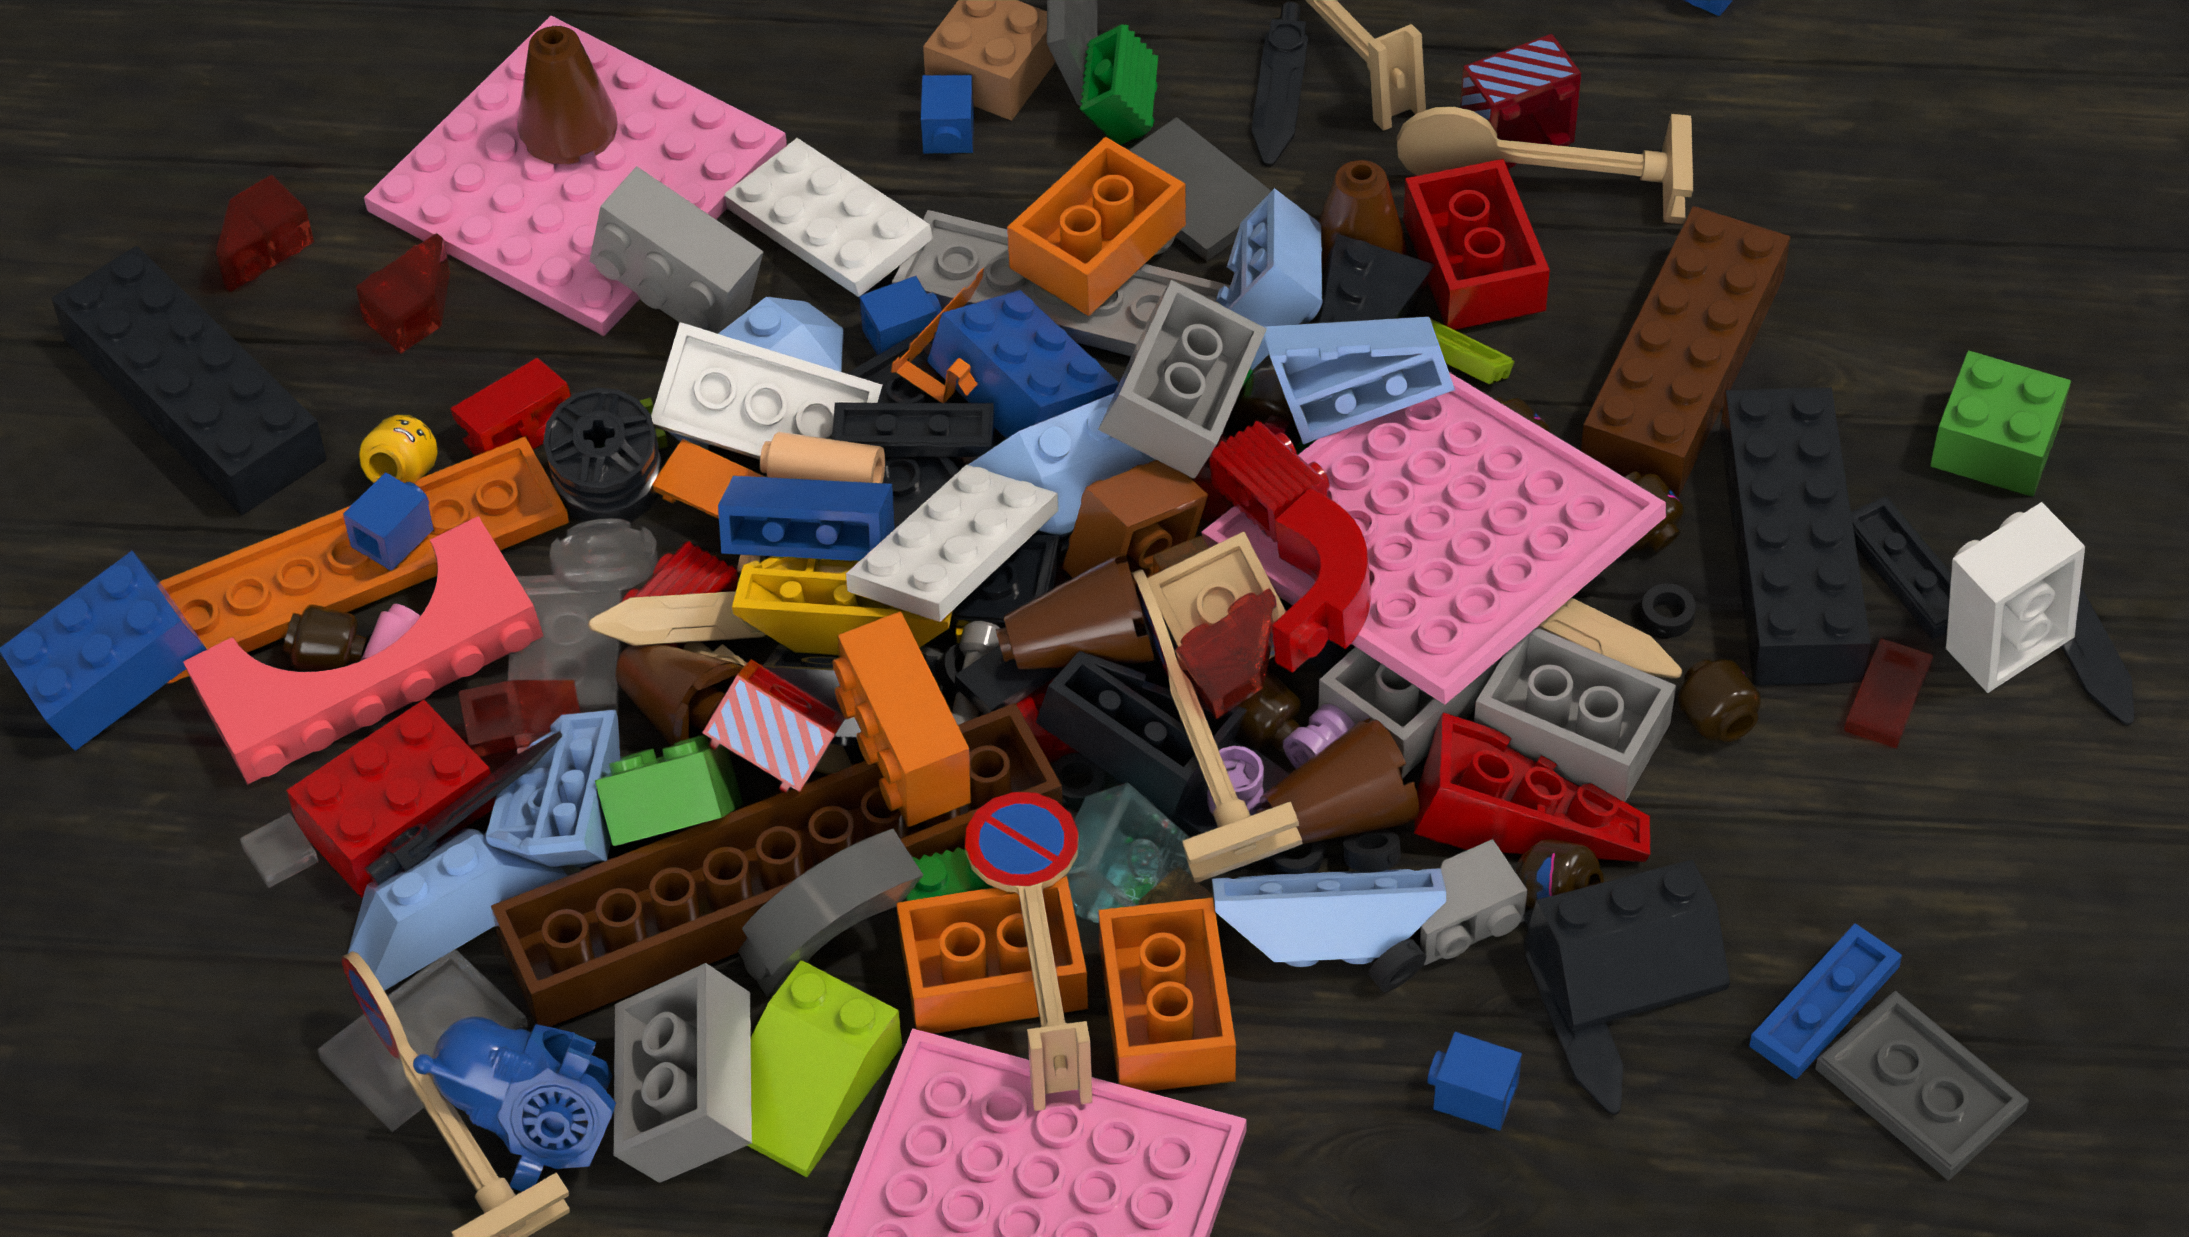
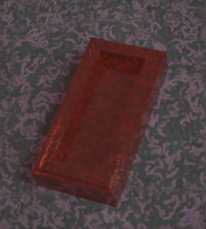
(1888, 693)

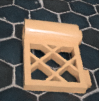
(818, 459)

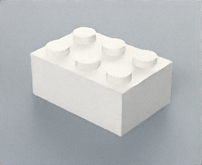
(2014, 596)

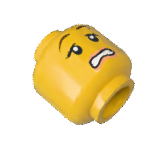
(400, 448)

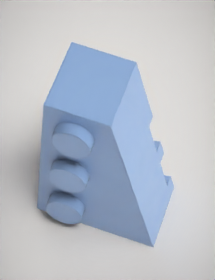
(1275, 267)
(1355, 370)

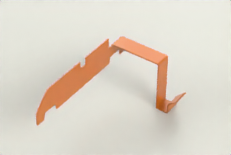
(957, 369)

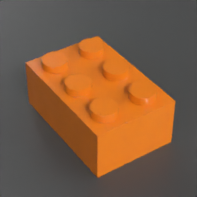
(1097, 226)
(902, 720)
(973, 962)
(1167, 995)

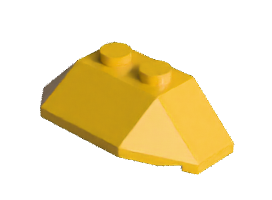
(808, 604)

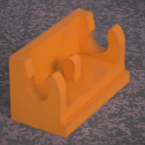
(697, 477)

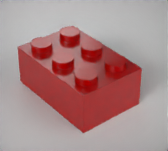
(1480, 244)
(383, 788)

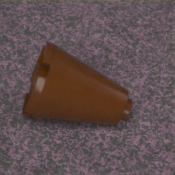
(563, 100)
(1361, 209)
(1085, 614)
(675, 687)
(1348, 786)

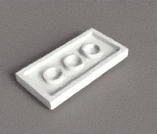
(828, 217)
(746, 394)
(952, 542)

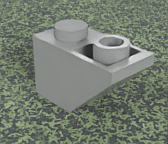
(1480, 902)

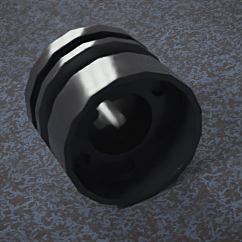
(608, 479)

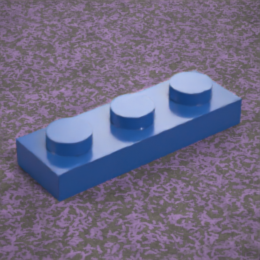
(1825, 1001)

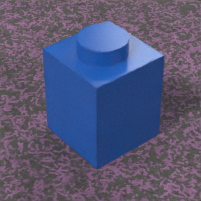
(947, 114)
(897, 313)
(388, 520)
(1475, 1080)

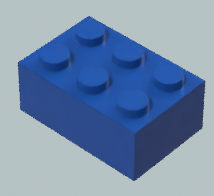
(1018, 361)
(102, 650)

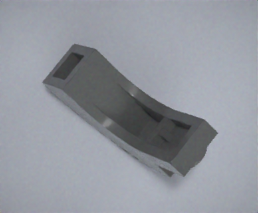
(824, 904)

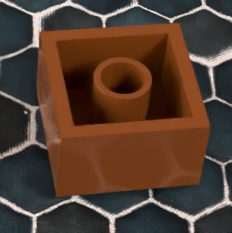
(1134, 515)

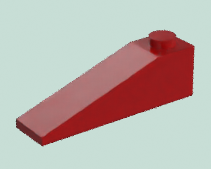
(1487, 791)

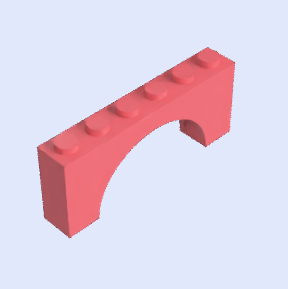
(283, 715)

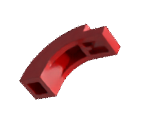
(1331, 549)

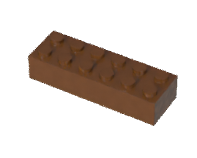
(1686, 348)

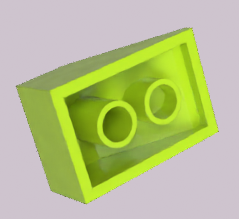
(815, 1064)

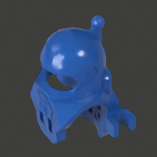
(525, 1090)

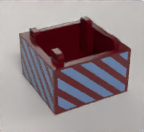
(1526, 93)

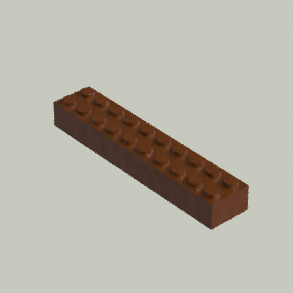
(694, 891)

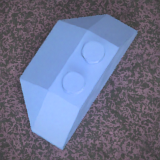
(789, 329)
(1064, 458)
(555, 806)
(439, 904)
(1329, 913)

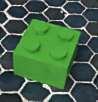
(2000, 423)
(668, 792)

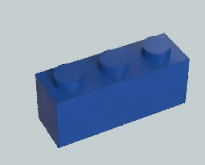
(804, 517)

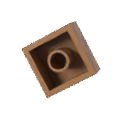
(996, 44)

